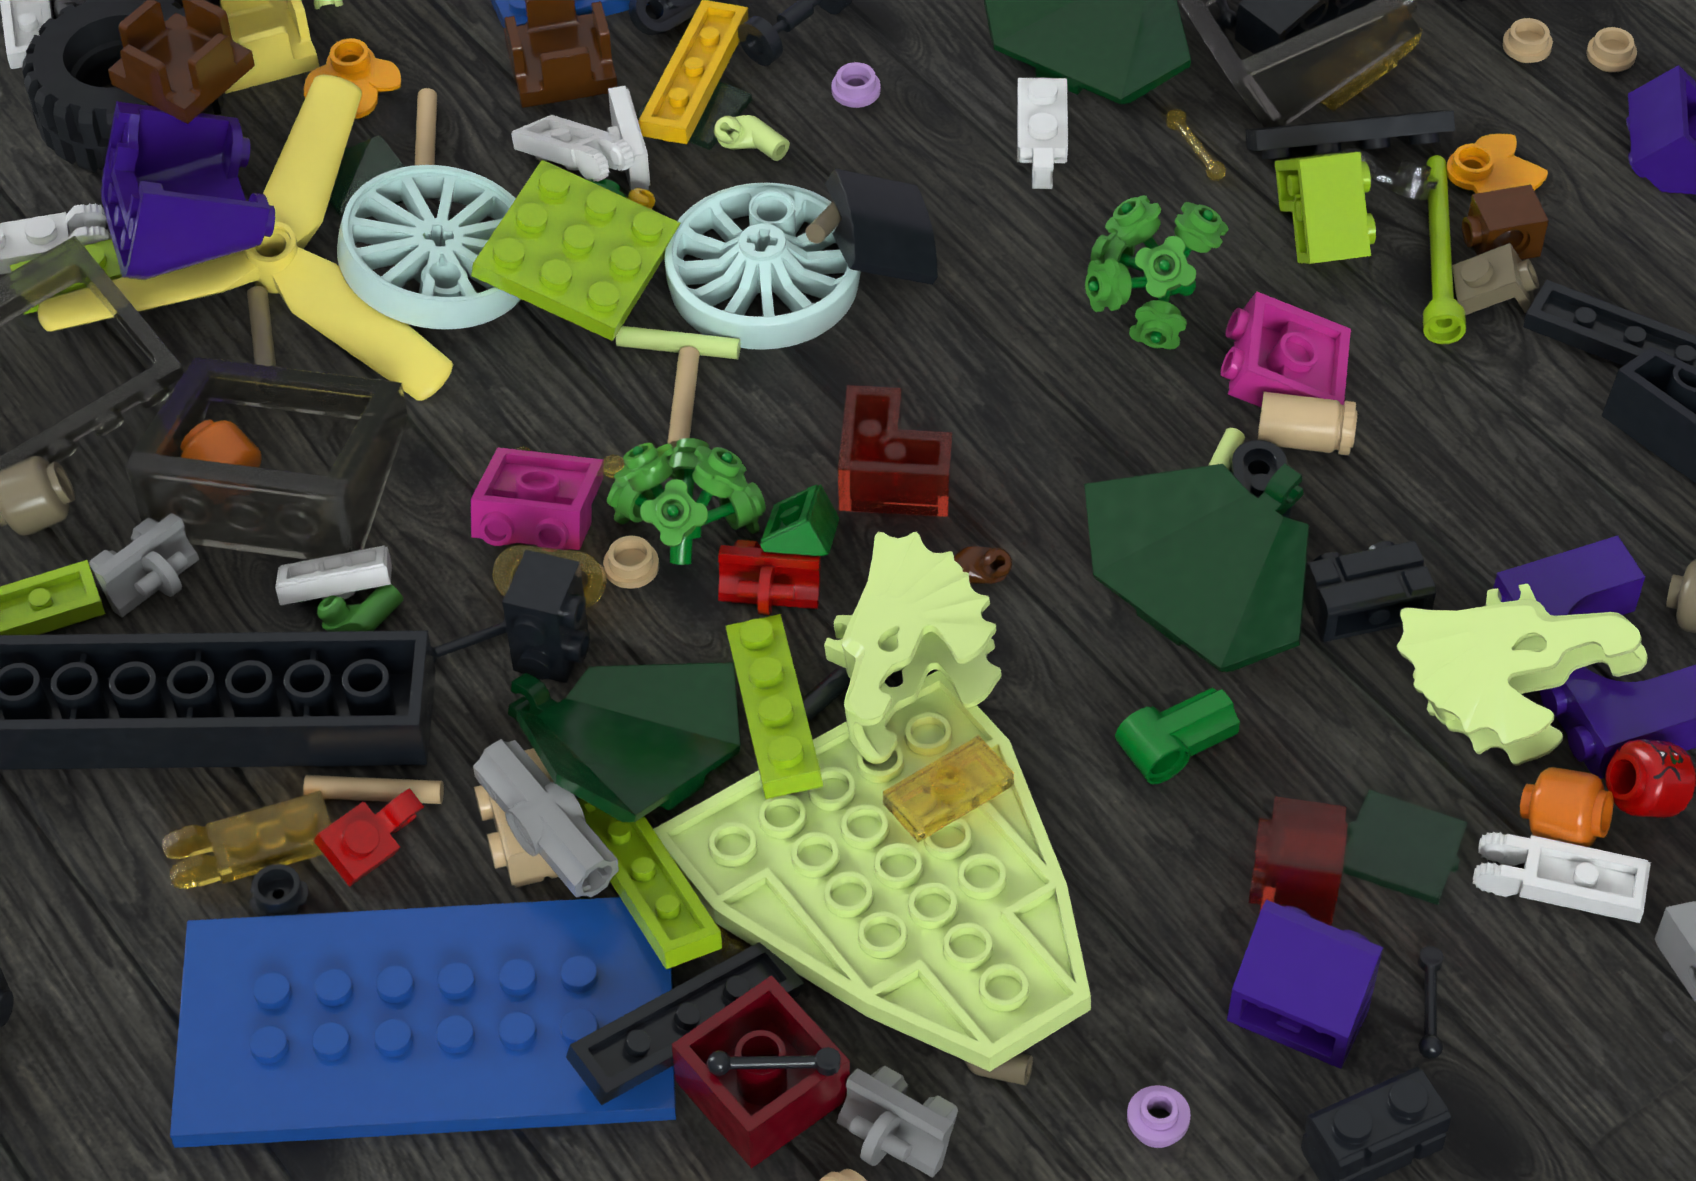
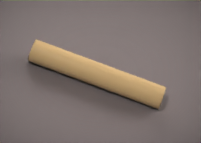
(426, 127)
(683, 395)
(373, 788)

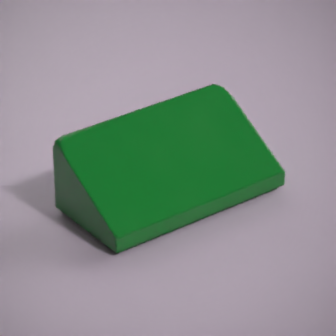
(802, 524)

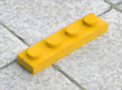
(693, 72)

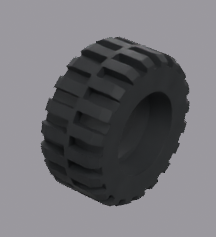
(68, 73)

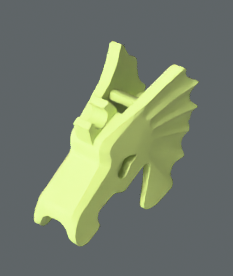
(915, 620)
(1486, 657)

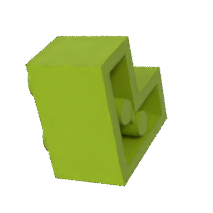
(1327, 205)

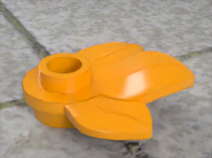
(357, 63)
(1492, 165)

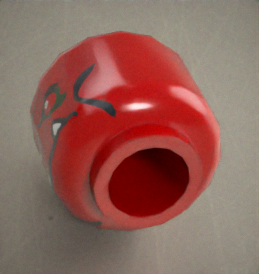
(1651, 778)

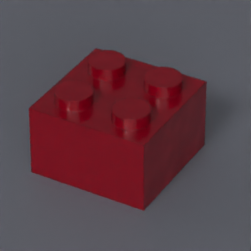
(759, 1107)

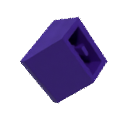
(1305, 983)

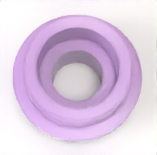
(855, 85)
(1156, 1131)

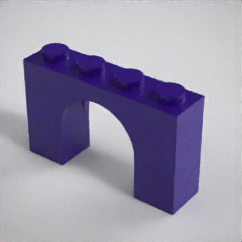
(1591, 708)

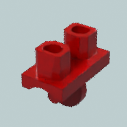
(767, 577)

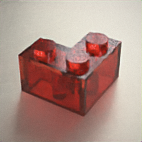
(888, 466)
(1300, 857)

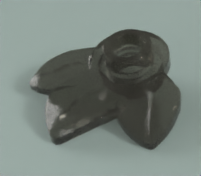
(1407, 179)

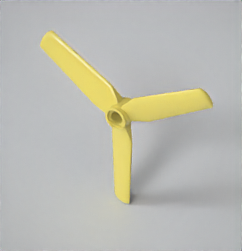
(306, 282)

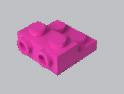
(1284, 352)
(535, 499)

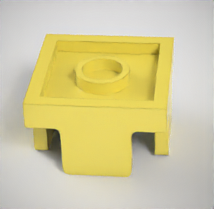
(276, 36)

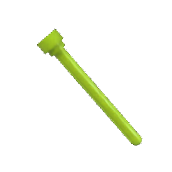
(1443, 317)

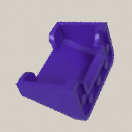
(177, 191)

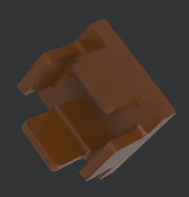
(559, 53)
(179, 61)

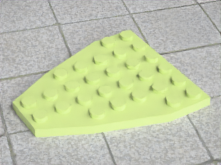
(935, 936)

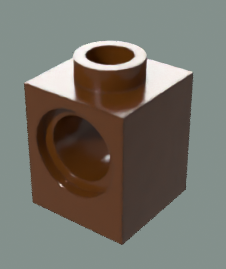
(1506, 218)

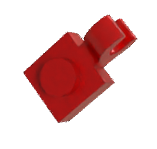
(364, 839)

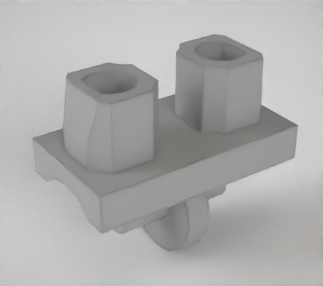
(145, 565)
(895, 1123)

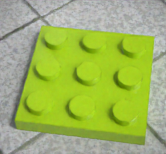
(575, 250)

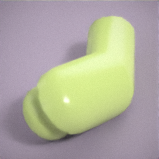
(750, 133)

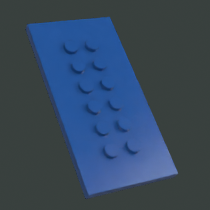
(406, 1021)

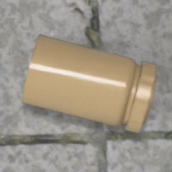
(1307, 423)

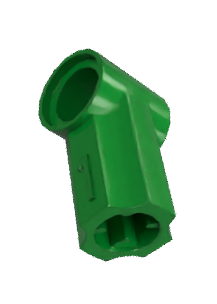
(1167, 739)

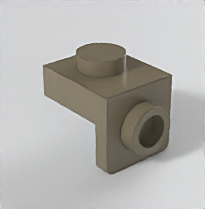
(1494, 279)

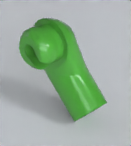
(359, 617)

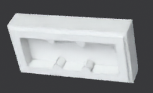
(626, 127)
(334, 575)

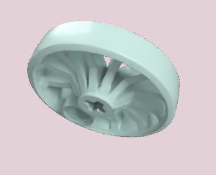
(423, 247)
(756, 261)

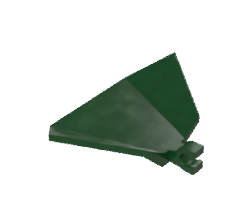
(1096, 44)
(1204, 559)
(633, 732)

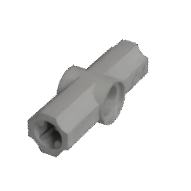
(545, 818)

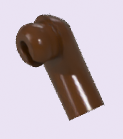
(984, 564)

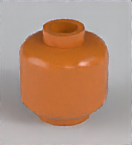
(220, 443)
(1567, 806)

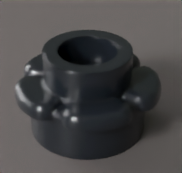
(273, 881)

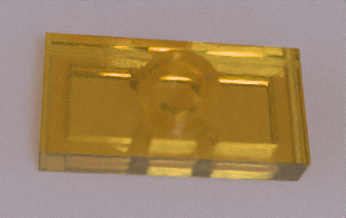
(948, 788)

